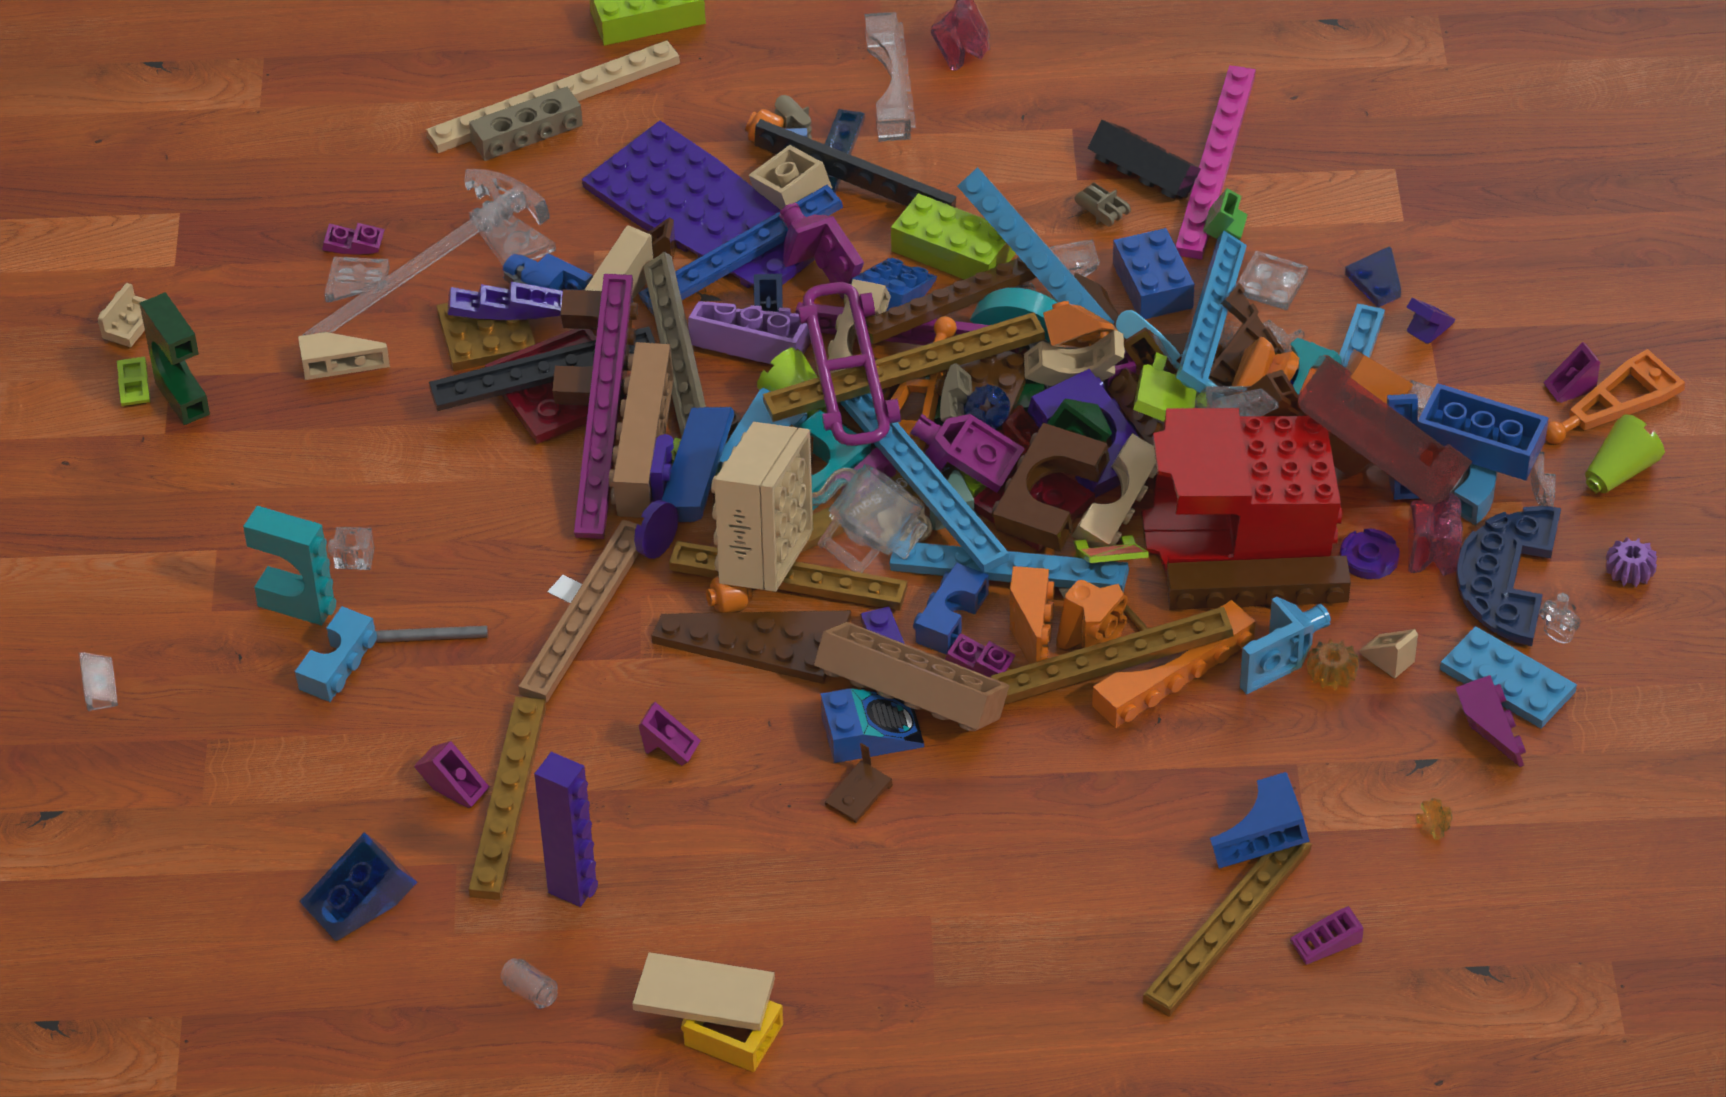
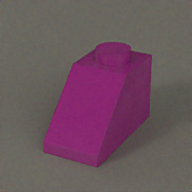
(451, 774)

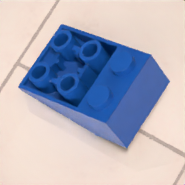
(900, 280)

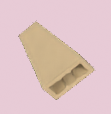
(626, 257)

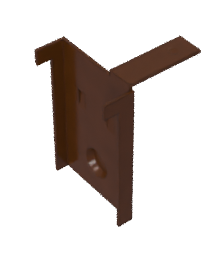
(859, 788)

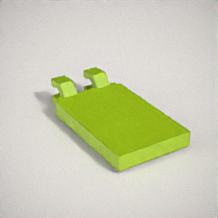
(1161, 390)

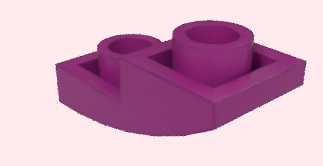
(343, 240)
(978, 658)

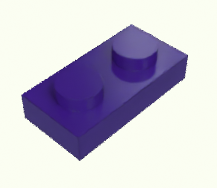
(882, 622)

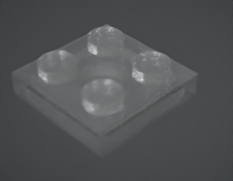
(1272, 280)

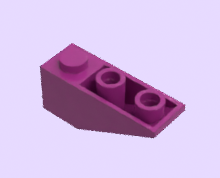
(1486, 716)

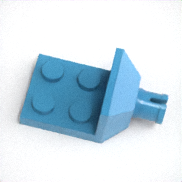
(1283, 647)

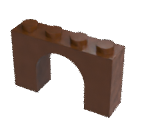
(581, 311)
(1048, 453)

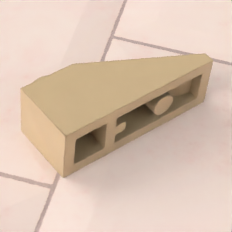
(338, 354)

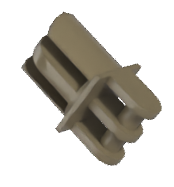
(793, 114)
(1102, 204)

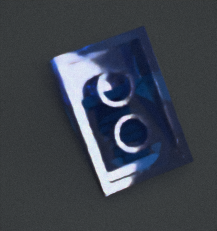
(358, 888)

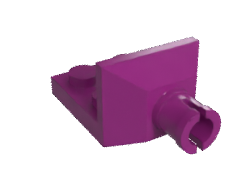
(819, 239)
(969, 447)

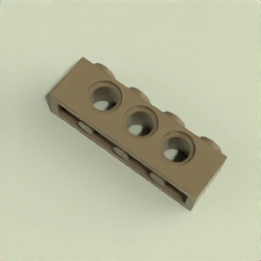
(525, 123)

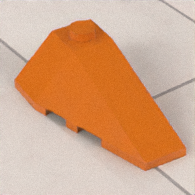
(1075, 326)

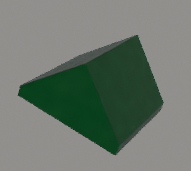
(1082, 419)

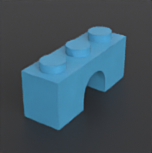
(326, 673)

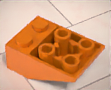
(1031, 611)

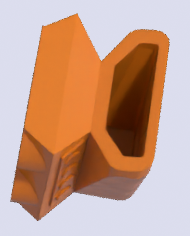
(1261, 360)
(1091, 615)

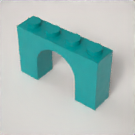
(831, 451)
(302, 545)

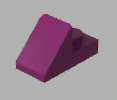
(664, 731)

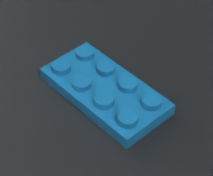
(1528, 685)

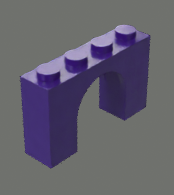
(1089, 389)

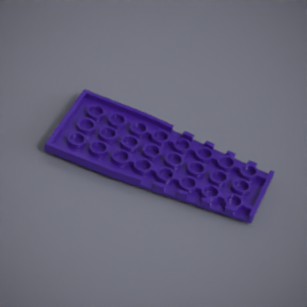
(675, 178)

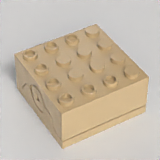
(763, 506)

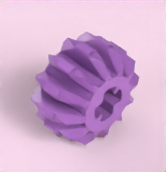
(1631, 562)

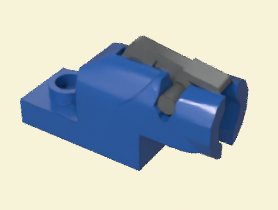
(547, 273)

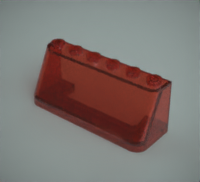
(1379, 432)

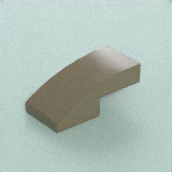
(955, 392)

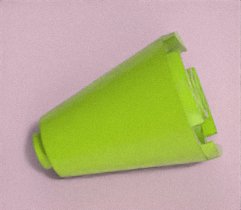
(788, 369)
(1623, 454)

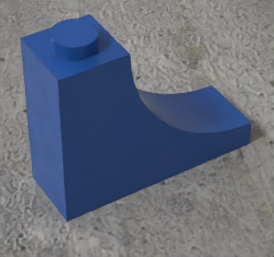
(1269, 827)

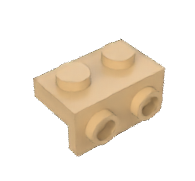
(122, 318)

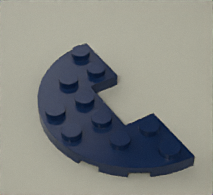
(1490, 567)

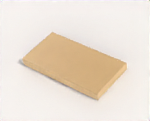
(704, 991)

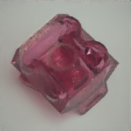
(961, 31)
(1435, 535)

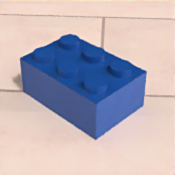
(1153, 273)

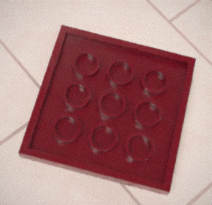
(536, 405)

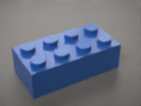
(1485, 430)

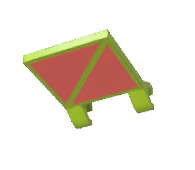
(1126, 551)

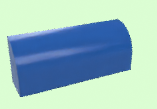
(698, 460)

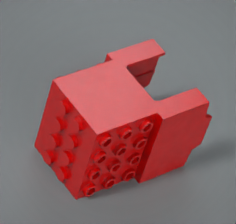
(1241, 488)

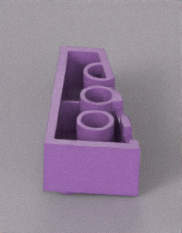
(747, 331)

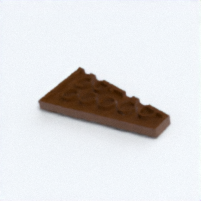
(762, 640)

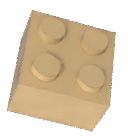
(789, 177)

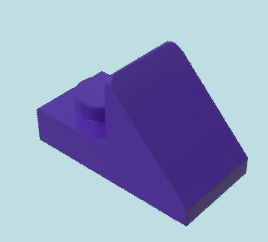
(1427, 321)

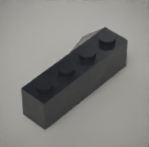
(1143, 158)

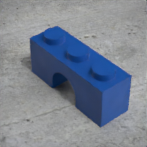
(959, 590)

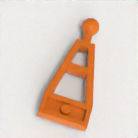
(944, 328)
(1646, 370)

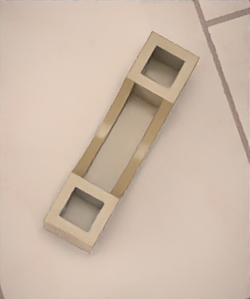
(845, 335)
(1133, 466)

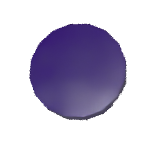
(657, 529)
(1370, 553)

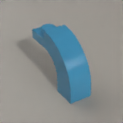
(1476, 493)

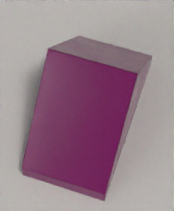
(1575, 375)

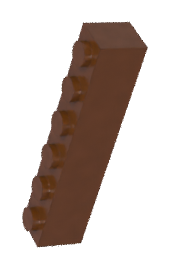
(1258, 582)

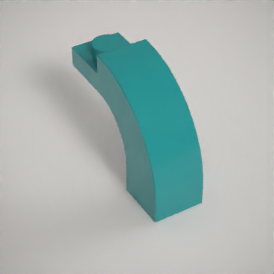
(1012, 303)

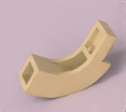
(1054, 364)

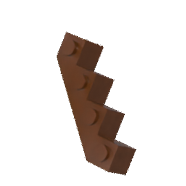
(1281, 390)

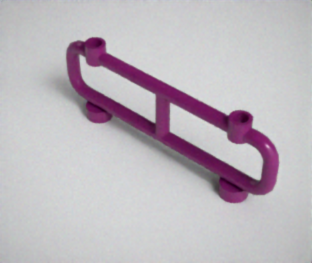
(861, 306)

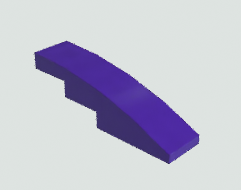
(497, 303)

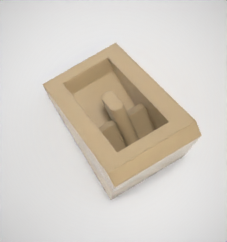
(1392, 651)

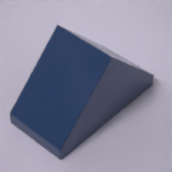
(768, 291)

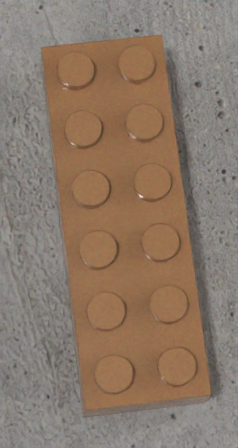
(644, 420)
(911, 676)

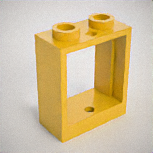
(745, 1055)

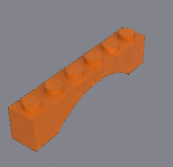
(1129, 693)

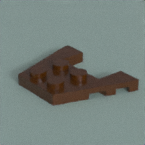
(1228, 361)

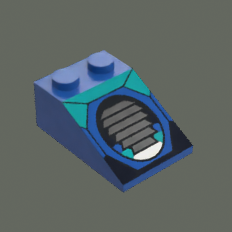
(869, 719)

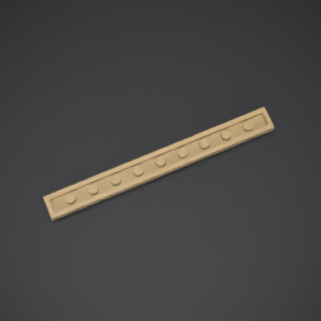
(582, 85)

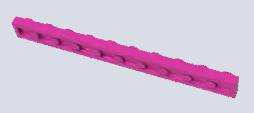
(1215, 160)

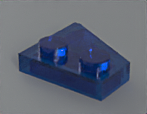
(1376, 277)

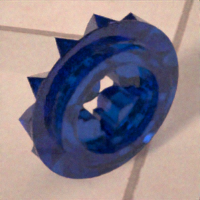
(996, 396)

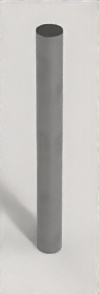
(432, 634)

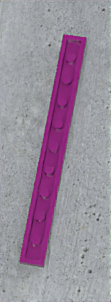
(603, 406)

